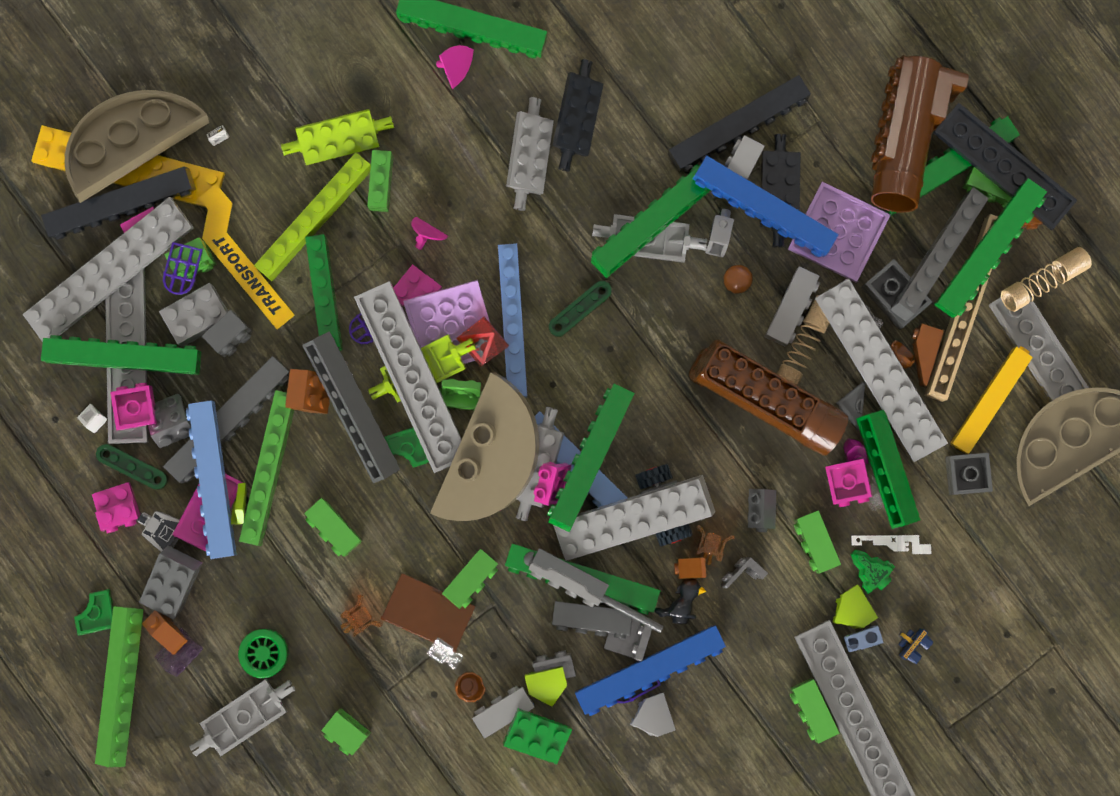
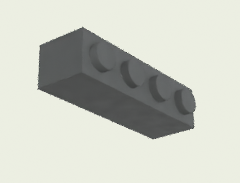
(595, 619)

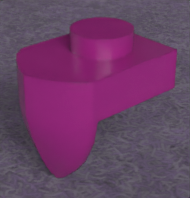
(854, 450)

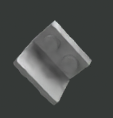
(753, 570)
(633, 645)
(560, 658)

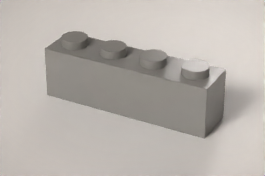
(792, 306)

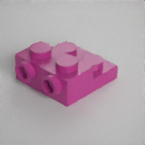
(415, 284)
(133, 406)
(550, 481)
(849, 482)
(116, 507)

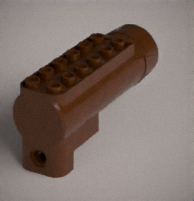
(911, 112)
(769, 397)

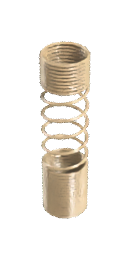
(1063, 268)
(815, 320)

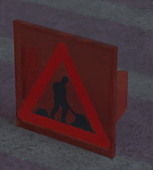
(486, 339)

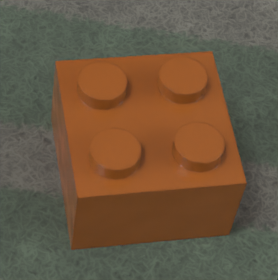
(306, 392)

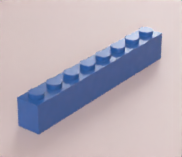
(765, 207)
(649, 670)

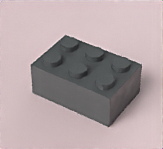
(886, 288)
(170, 582)

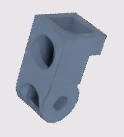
(863, 639)

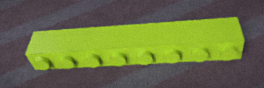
(313, 216)

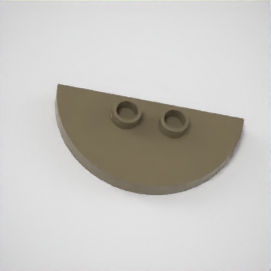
(125, 135)
(1068, 440)
(493, 456)

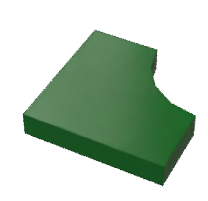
(407, 445)
(97, 614)

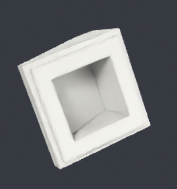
(217, 135)
(92, 418)

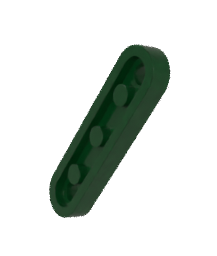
(580, 308)
(131, 466)

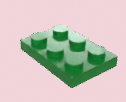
(537, 736)

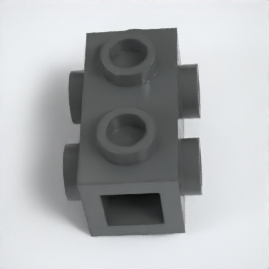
(762, 509)

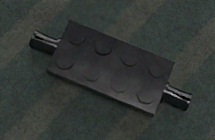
(577, 115)
(781, 178)

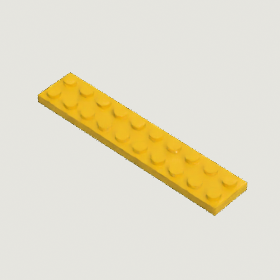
(51, 153)

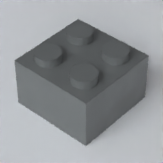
(227, 334)
(969, 473)

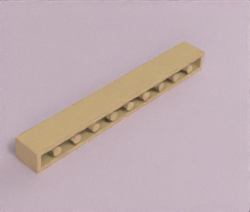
(956, 338)

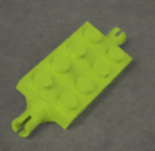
(337, 136)
(443, 360)

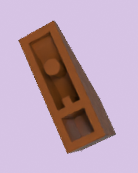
(925, 349)
(690, 568)

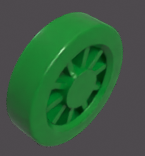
(263, 653)

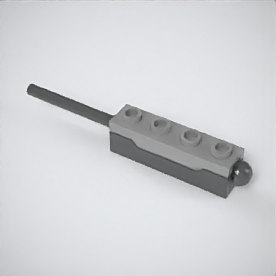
(579, 583)

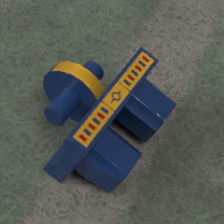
(920, 638)

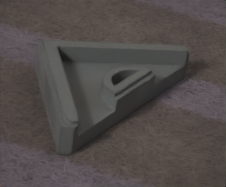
(853, 403)

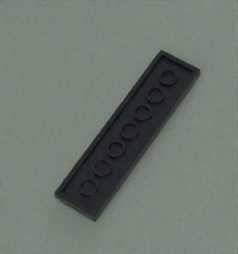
(1002, 162)

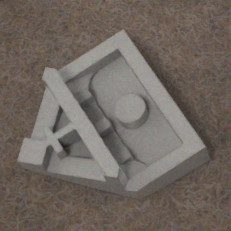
(654, 716)

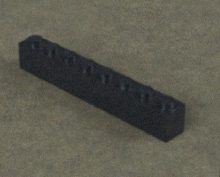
(739, 123)
(118, 202)

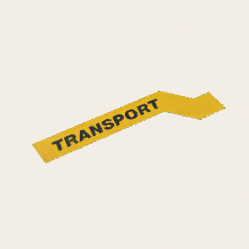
(236, 261)

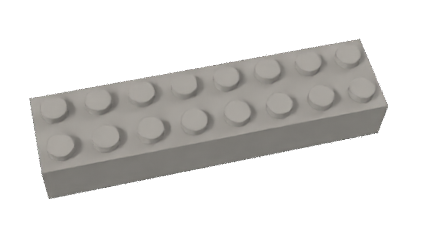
(636, 517)

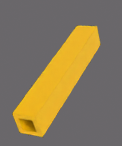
(991, 399)

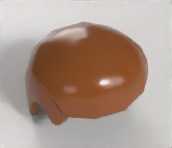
(738, 279)
(902, 354)
(469, 687)

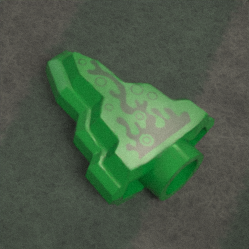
(872, 571)

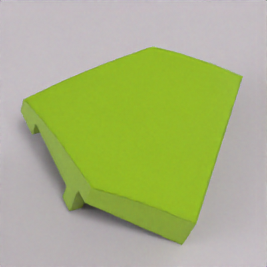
(239, 505)
(854, 609)
(546, 684)

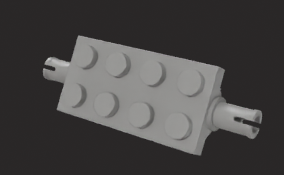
(529, 153)
(668, 245)
(549, 447)
(242, 717)

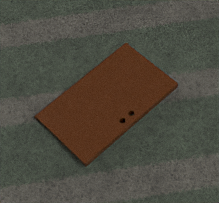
(426, 612)

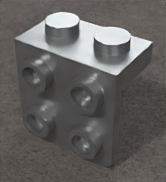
(170, 420)

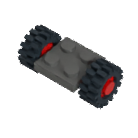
(654, 477)

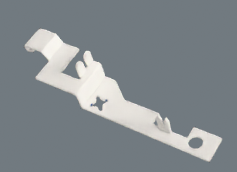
(898, 545)

